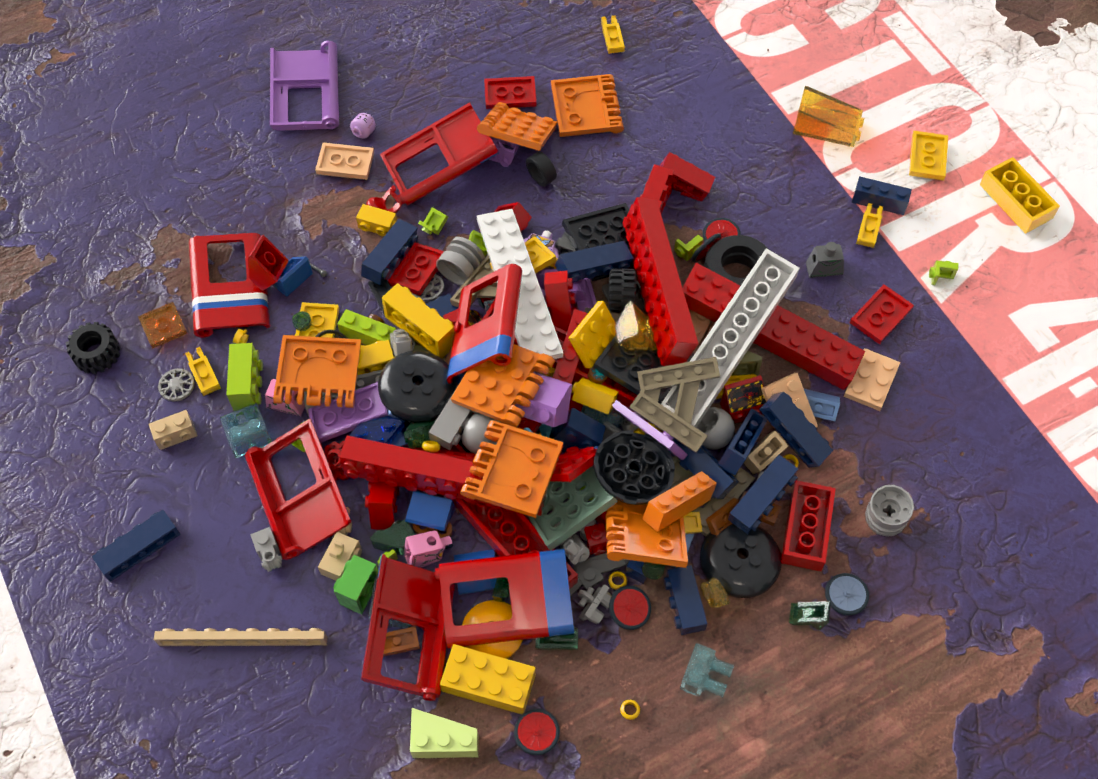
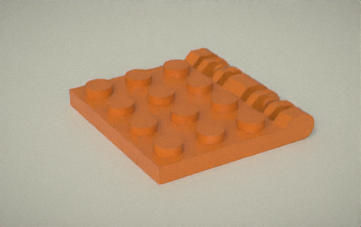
(586, 105)
(517, 126)
(317, 367)
(496, 389)
(514, 469)
(637, 541)

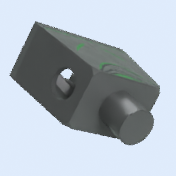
(826, 261)

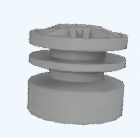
(459, 260)
(895, 502)

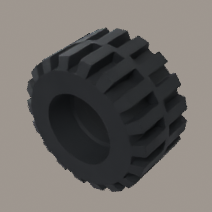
(621, 289)
(88, 336)

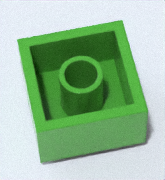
(356, 584)

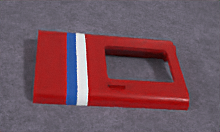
(228, 302)

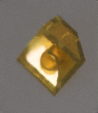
(634, 329)

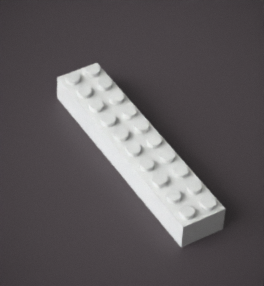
(739, 326)

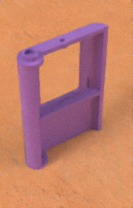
(304, 70)

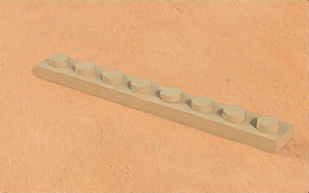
(233, 637)

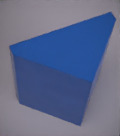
(293, 275)
(430, 511)
(478, 585)

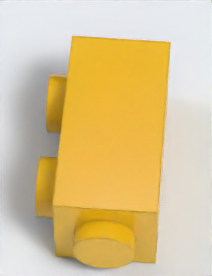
(375, 220)
(594, 395)

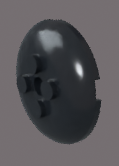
(413, 401)
(635, 451)
(741, 576)

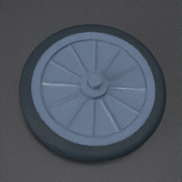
(847, 594)

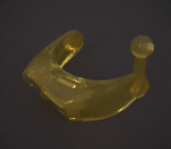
(715, 593)

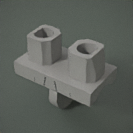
(575, 549)
(590, 611)

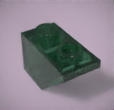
(417, 433)
(392, 537)

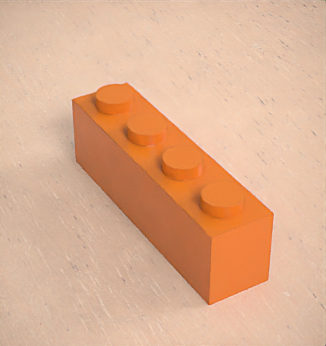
(679, 501)

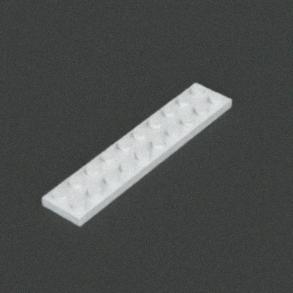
(505, 247)

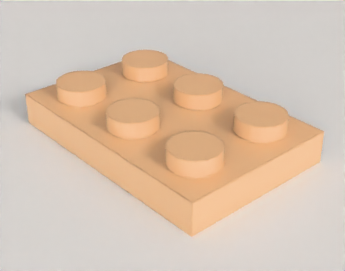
(345, 161)
(872, 380)
(793, 387)

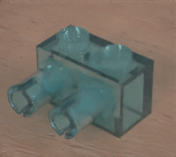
(696, 675)

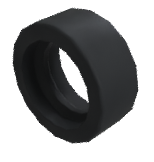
(541, 168)

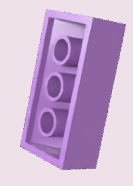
(550, 403)

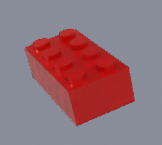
(808, 526)

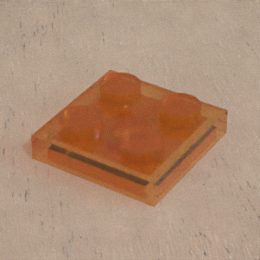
(162, 325)

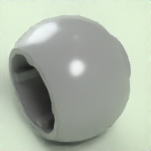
(718, 427)
(474, 432)

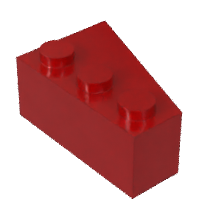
(688, 178)
(659, 185)
(560, 298)
(381, 504)

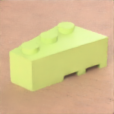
(441, 737)

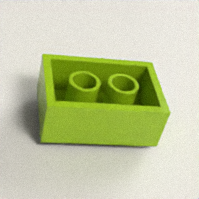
(243, 376)

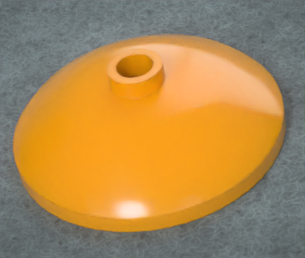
(490, 612)

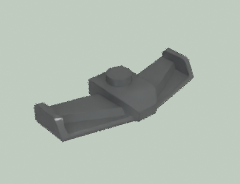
(590, 571)

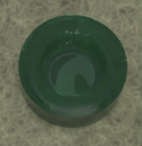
(301, 321)

